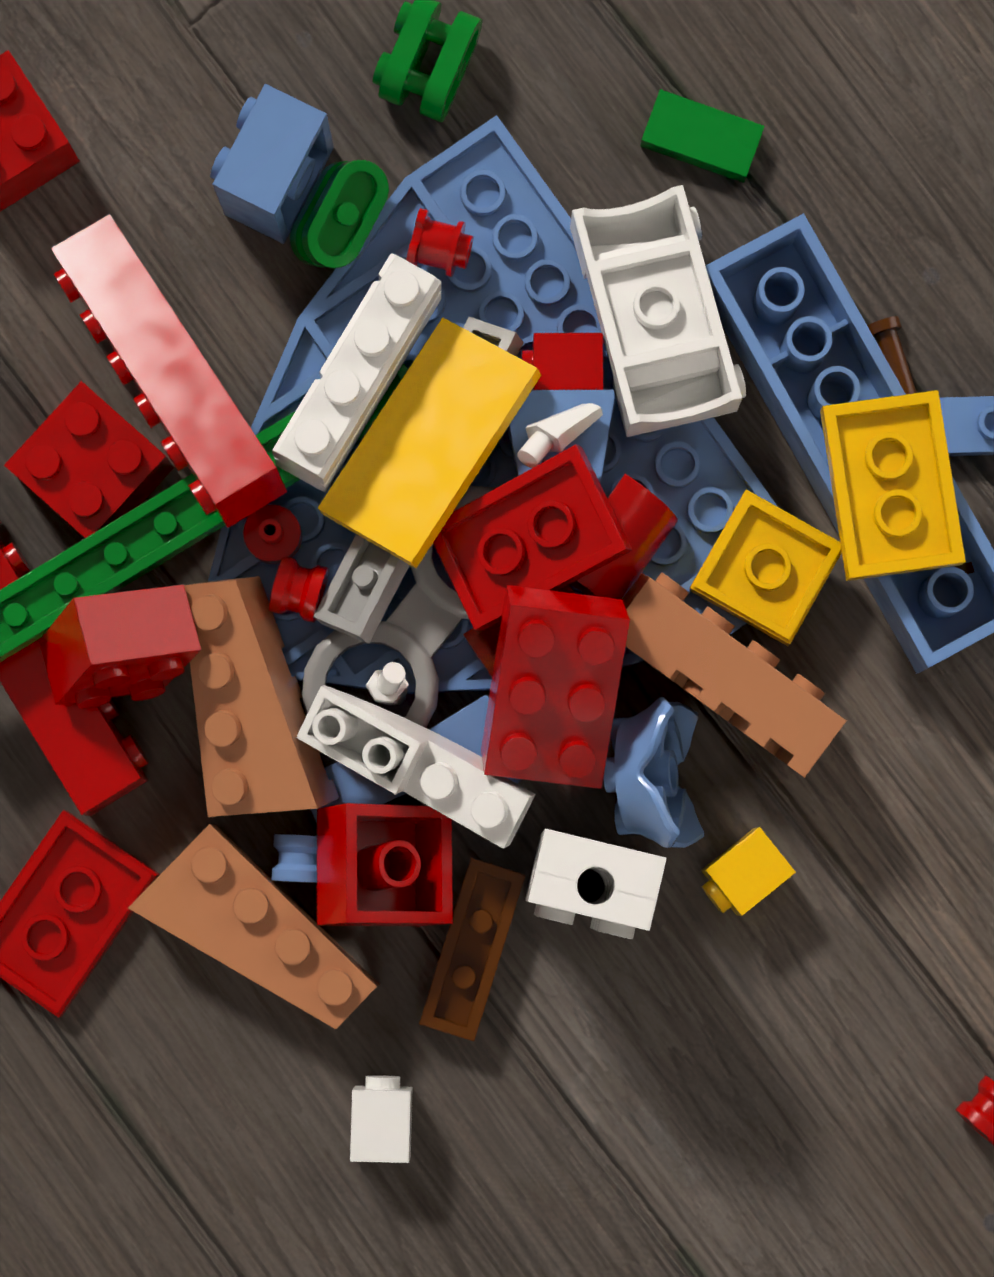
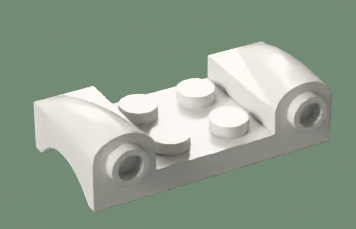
(657, 312)

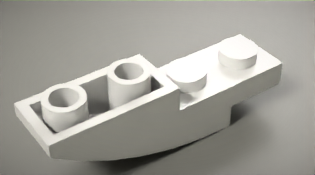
(415, 761)

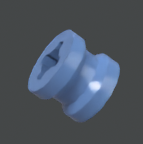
(296, 858)

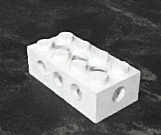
(628, 877)

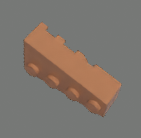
(726, 675)

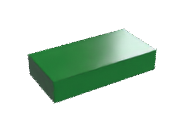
(702, 136)

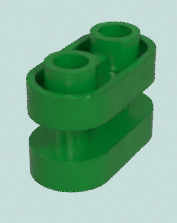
(399, 71)
(339, 213)

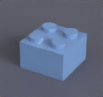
(272, 162)

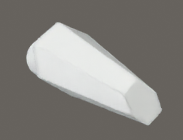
(557, 432)
(389, 684)

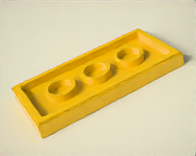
(429, 442)

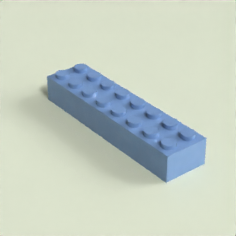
(814, 351)

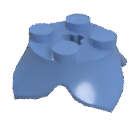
(647, 774)

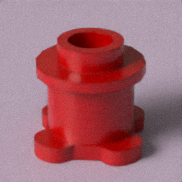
(439, 244)

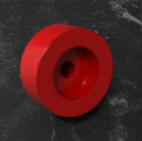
(273, 547)

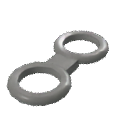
(413, 629)

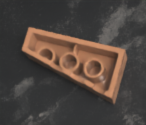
(249, 707)
(249, 923)

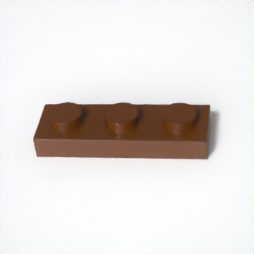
(472, 949)

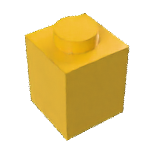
(746, 873)

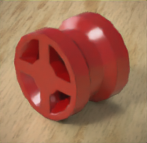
(298, 589)
(980, 1110)

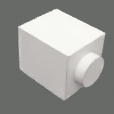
(381, 1121)

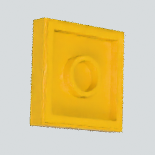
(767, 567)

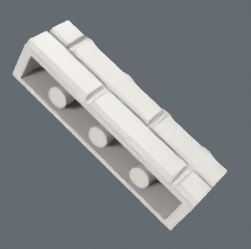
(358, 373)

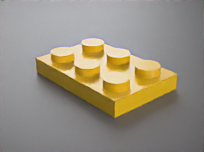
(892, 485)

